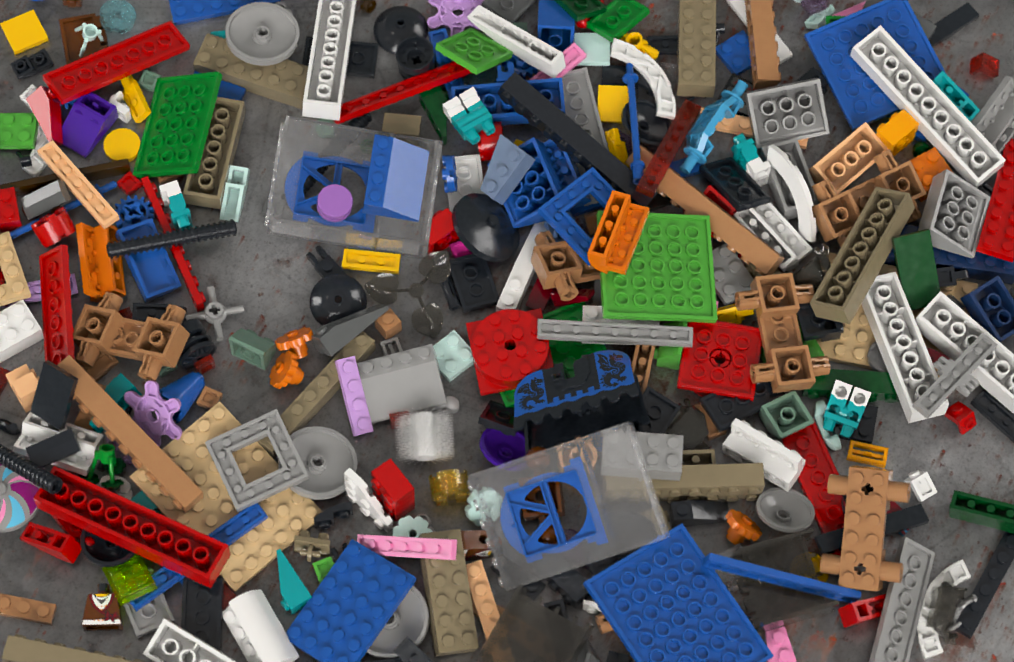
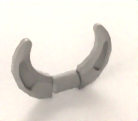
(953, 625)

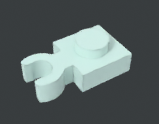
(819, 19)

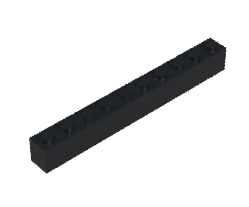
(569, 136)

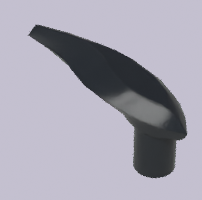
(8, 427)

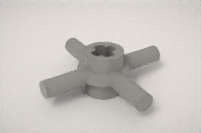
(221, 315)

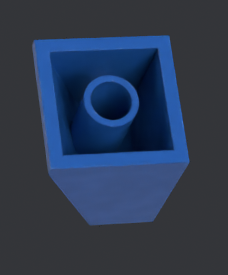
(555, 25)

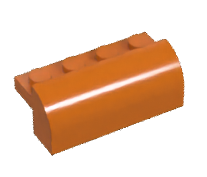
(617, 234)
(97, 269)

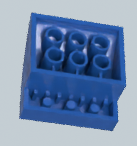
(544, 179)

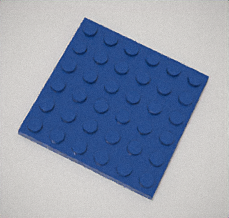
(851, 86)

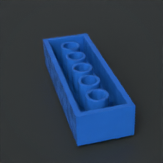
(504, 112)

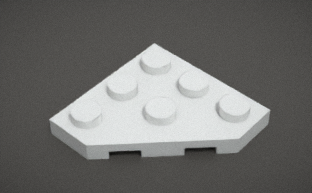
(369, 505)

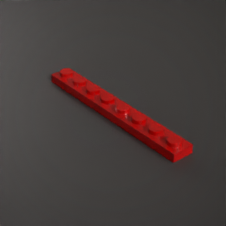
(401, 90)
(183, 265)

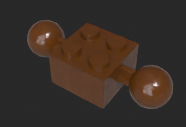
(536, 496)

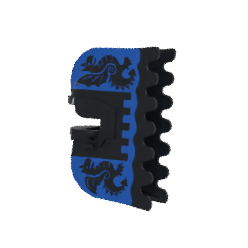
(563, 408)

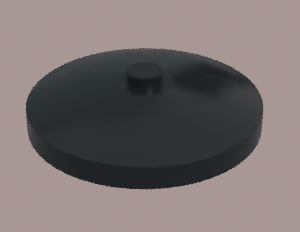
(485, 227)

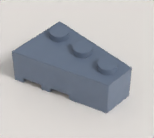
(505, 170)

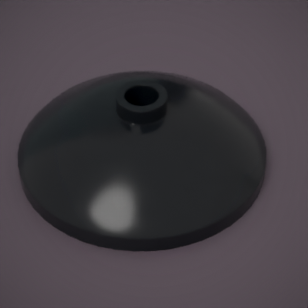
(390, 34)
(650, 127)
(327, 289)
(102, 554)

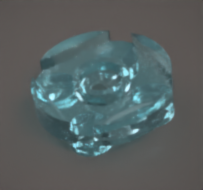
(121, 7)

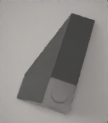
(337, 334)

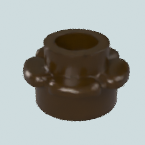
(368, 5)

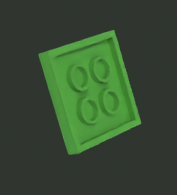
(473, 50)

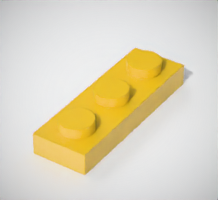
(371, 261)

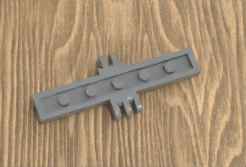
(955, 376)

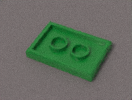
(618, 19)

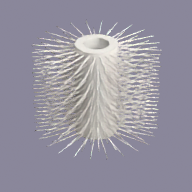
(424, 436)

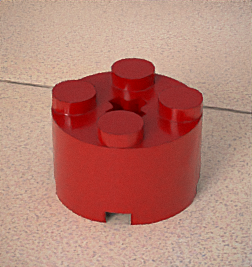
(488, 143)
(53, 227)

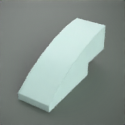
(234, 193)

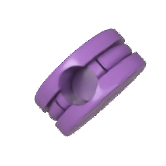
(334, 203)

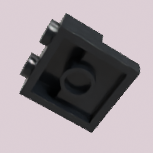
(815, 327)

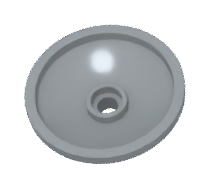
(785, 510)

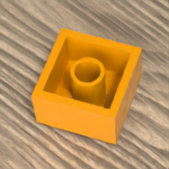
(898, 131)

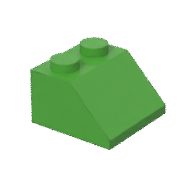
(669, 356)

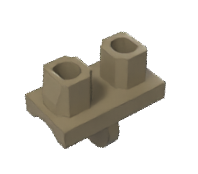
(312, 546)

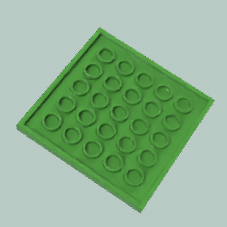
(667, 274)

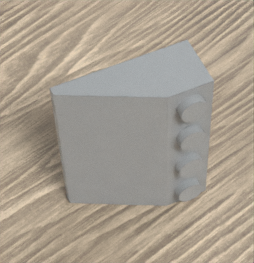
(787, 112)
(954, 214)
(402, 382)

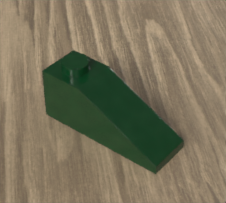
(432, 104)

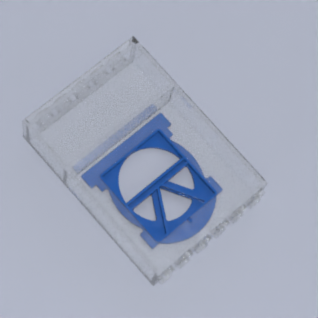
(312, 144)
(617, 494)

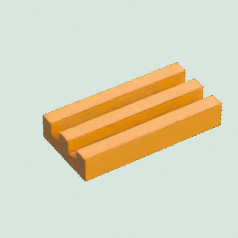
(864, 460)

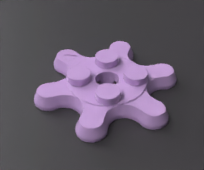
(447, 19)
(164, 411)

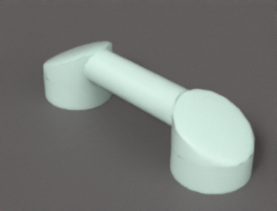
(832, 442)

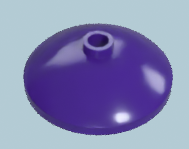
(500, 447)

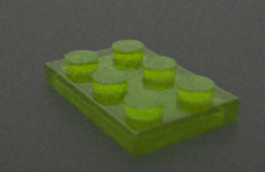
(129, 580)

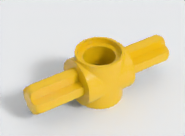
(634, 38)

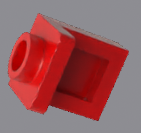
(961, 416)

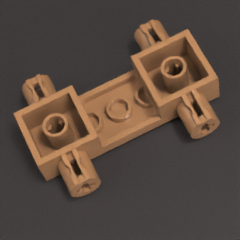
(839, 212)
(560, 266)
(153, 341)
(787, 359)
(865, 528)

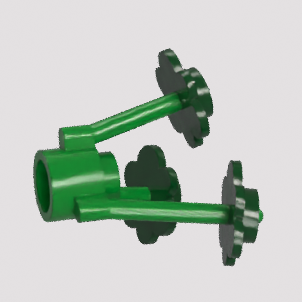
(112, 464)

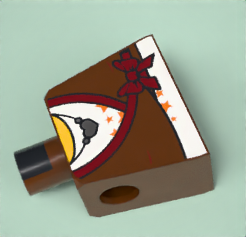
(475, 545)
(102, 611)

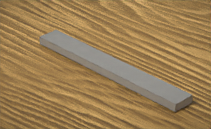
(615, 333)

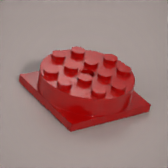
(732, 344)
(502, 368)

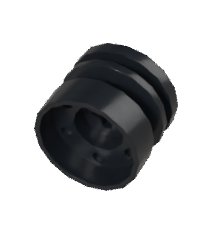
(415, 56)
(197, 346)

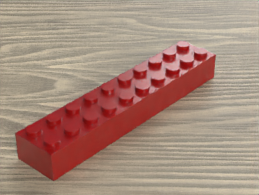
(135, 528)

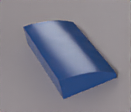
(150, 269)

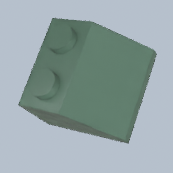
(252, 348)
(785, 415)

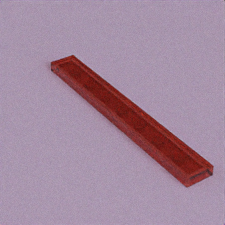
(668, 148)

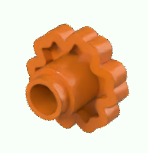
(295, 341)
(286, 371)
(741, 527)

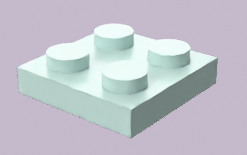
(453, 355)

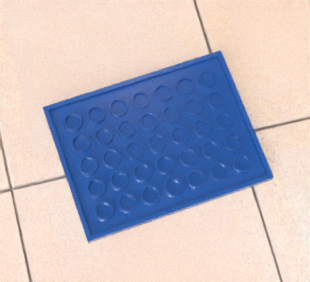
(674, 606)

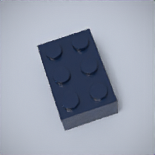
(992, 308)

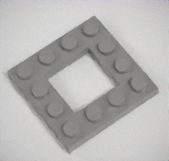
(244, 494)

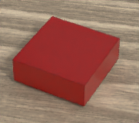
(129, 183)

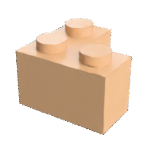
(24, 384)

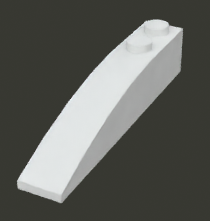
(519, 42)
(521, 273)

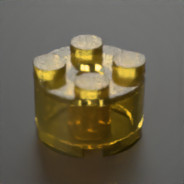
(449, 486)

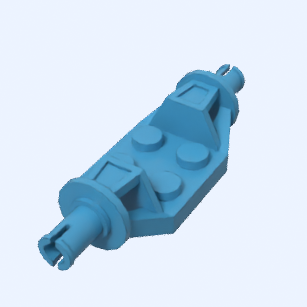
(706, 123)

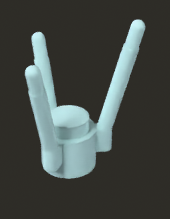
(89, 34)

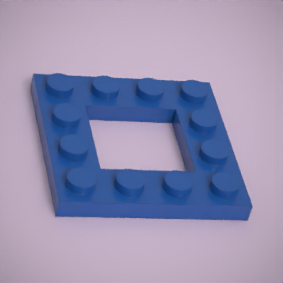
(556, 209)

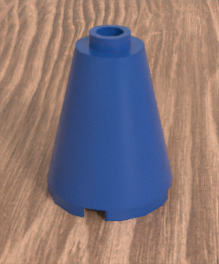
(186, 390)

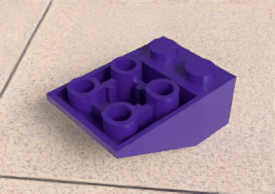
(88, 123)

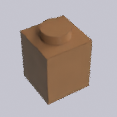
(388, 324)

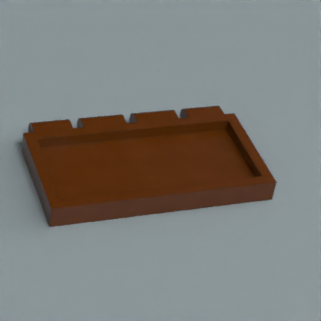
(73, 40)

